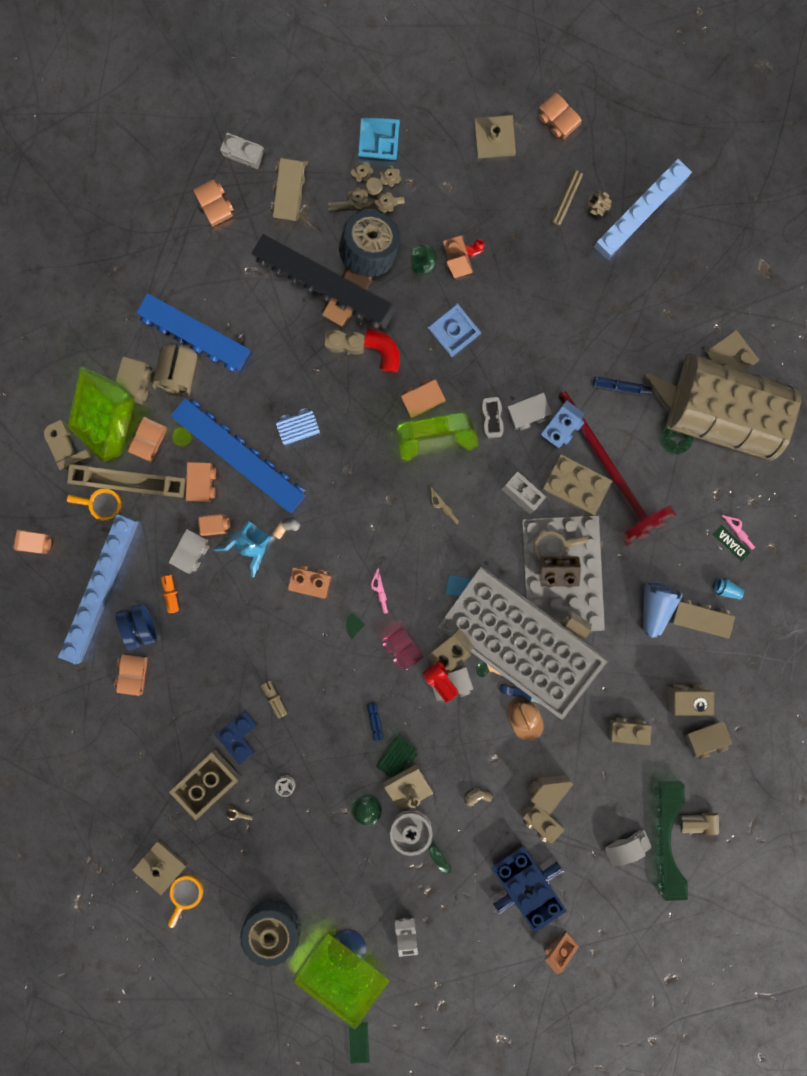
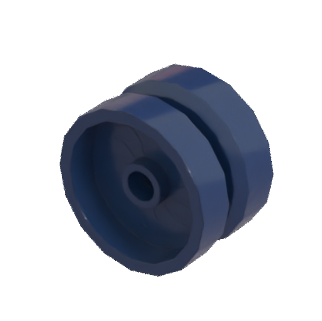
(136, 627)

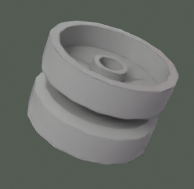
(412, 843)

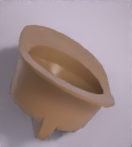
(525, 719)

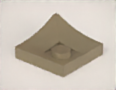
(733, 352)

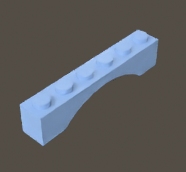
(642, 209)

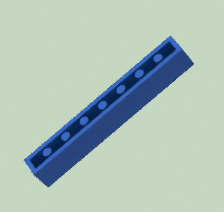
(237, 455)

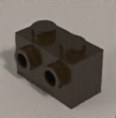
(560, 571)

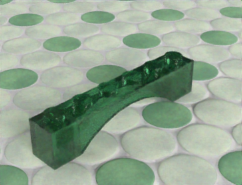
(670, 801)

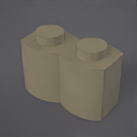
(350, 342)

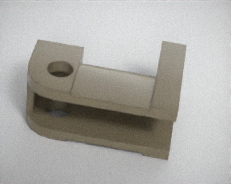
(62, 447)

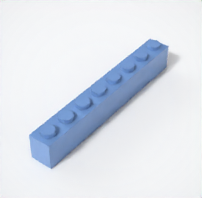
(98, 589)

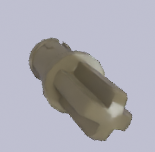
(273, 699)

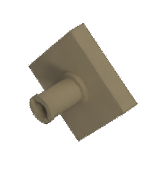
(495, 136)
(408, 788)
(159, 867)

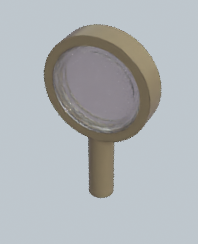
(554, 544)

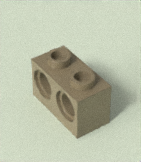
(449, 650)

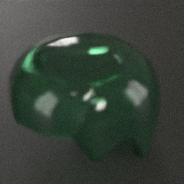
(423, 259)
(366, 810)

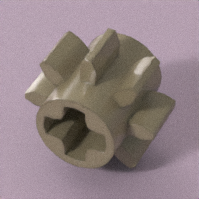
(599, 203)

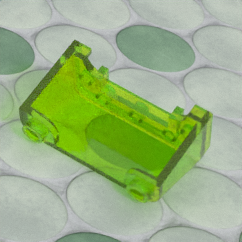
(456, 424)

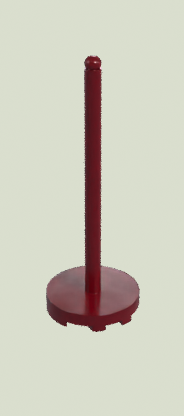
(646, 523)

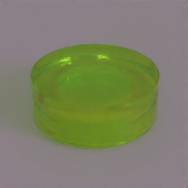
(181, 437)

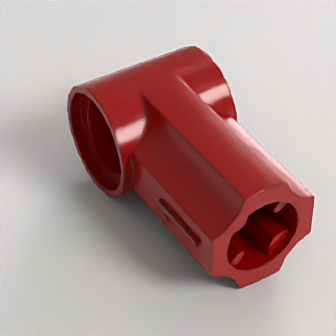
(438, 677)

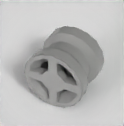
(282, 788)

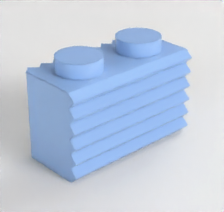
(297, 426)

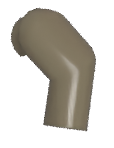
(476, 795)

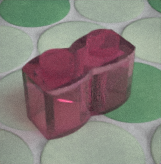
(403, 648)

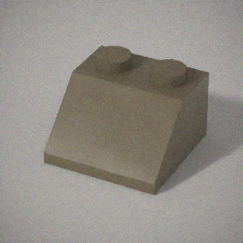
(549, 791)

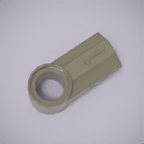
(705, 823)

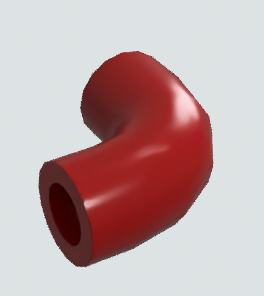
(386, 346)

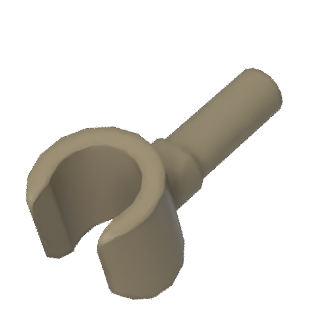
(235, 814)

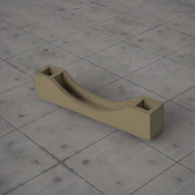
(127, 481)

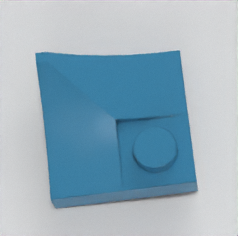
(379, 138)

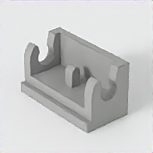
(523, 493)

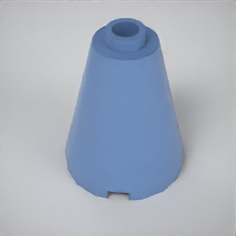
(658, 607)

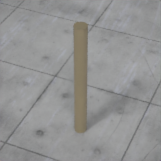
(371, 203)

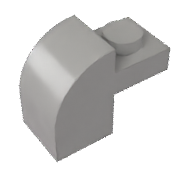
(628, 850)
(406, 937)

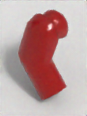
(475, 248)

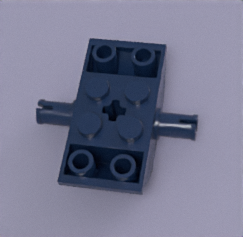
(540, 903)

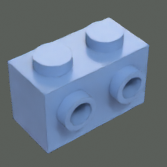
(563, 423)

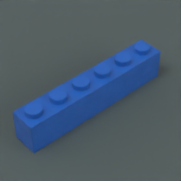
(193, 332)

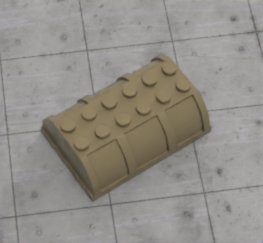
(734, 408)

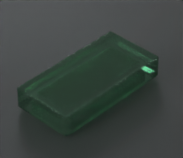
(359, 1044)

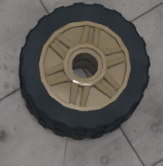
(369, 243)

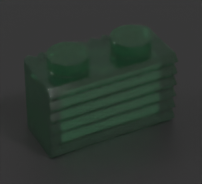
(397, 756)

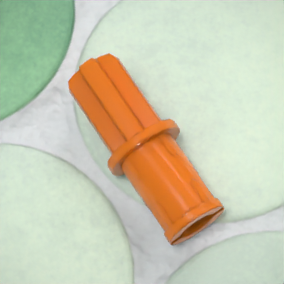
(169, 593)

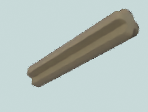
(567, 197)

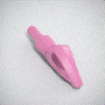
(737, 529)
(380, 591)

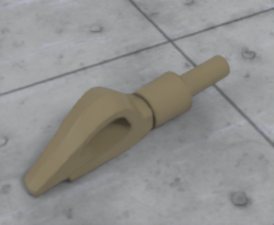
(441, 504)

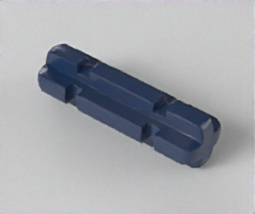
(375, 721)

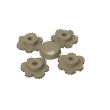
(374, 186)

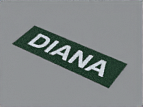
(731, 543)

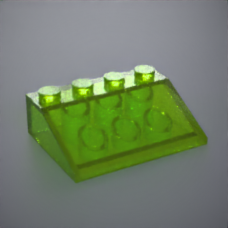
(101, 414)
(340, 981)

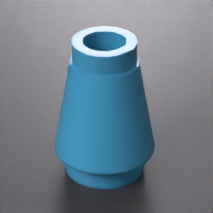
(727, 588)

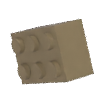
(576, 485)
(205, 784)

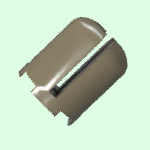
(175, 369)

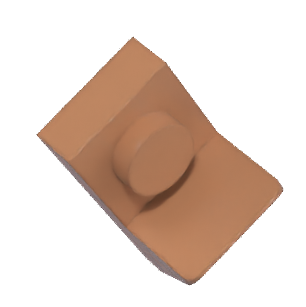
(457, 256)
(560, 952)

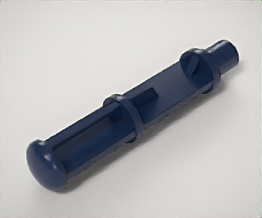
(623, 386)

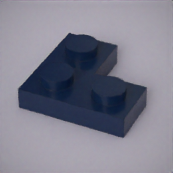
(233, 734)

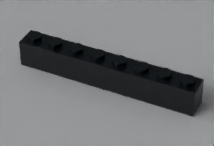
(323, 281)

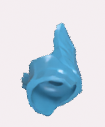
(249, 542)

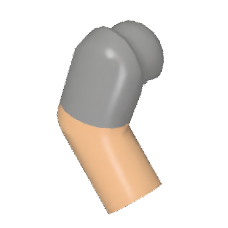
(286, 524)

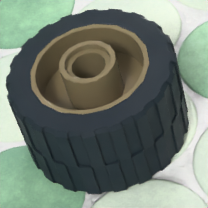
(270, 933)

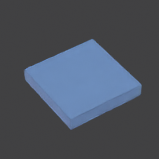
(454, 330)

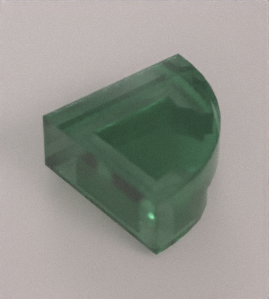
(353, 625)

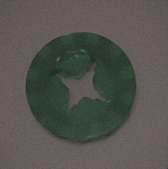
(671, 445)
(440, 860)

